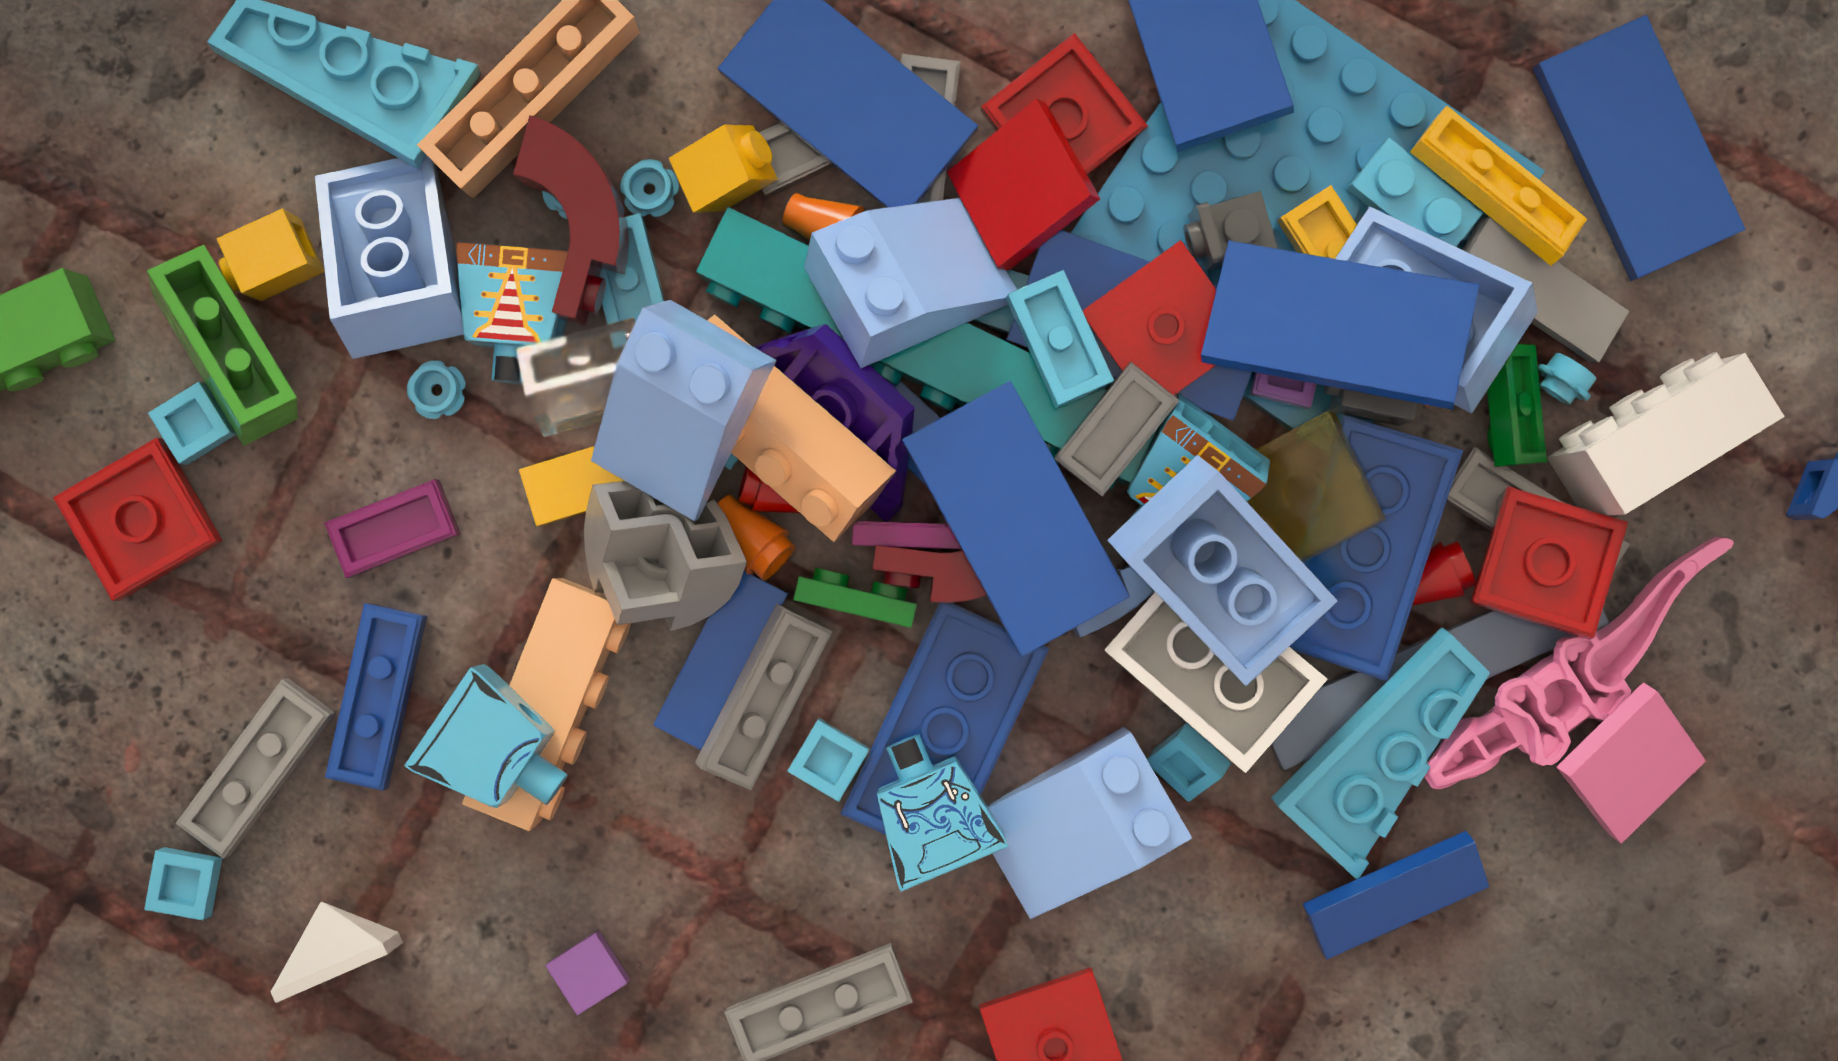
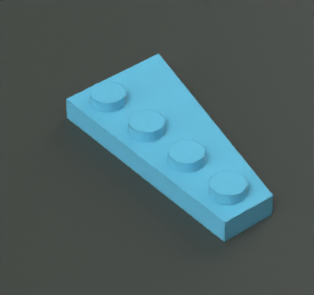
(359, 81)
(1366, 768)

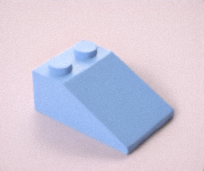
(388, 256)
(904, 276)
(1503, 300)
(678, 405)
(1222, 569)
(1085, 824)

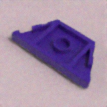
(854, 396)

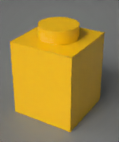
(724, 167)
(268, 256)

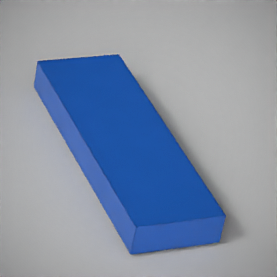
(718, 661)
(376, 696)
(1396, 895)

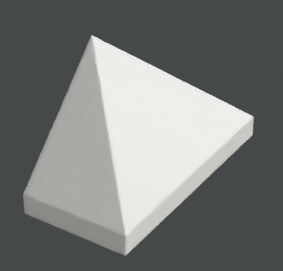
(332, 946)

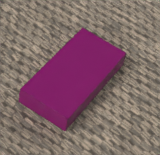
(392, 528)
(903, 535)

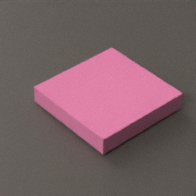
(1631, 763)

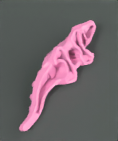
(1568, 686)

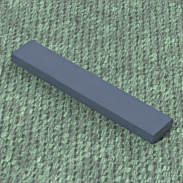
(1490, 636)

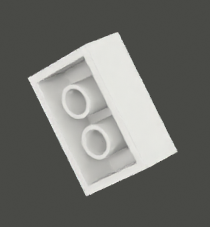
(1664, 433)
(1205, 692)

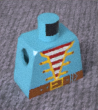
(509, 300)
(1191, 433)

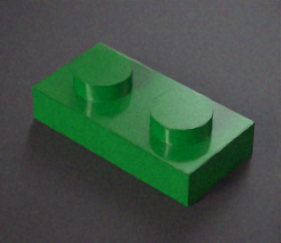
(1516, 411)
(831, 591)

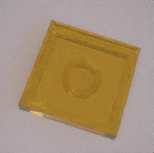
(1315, 488)

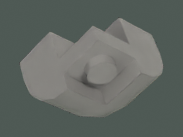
(657, 559)

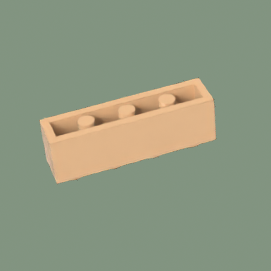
(532, 80)
(809, 455)
(559, 680)

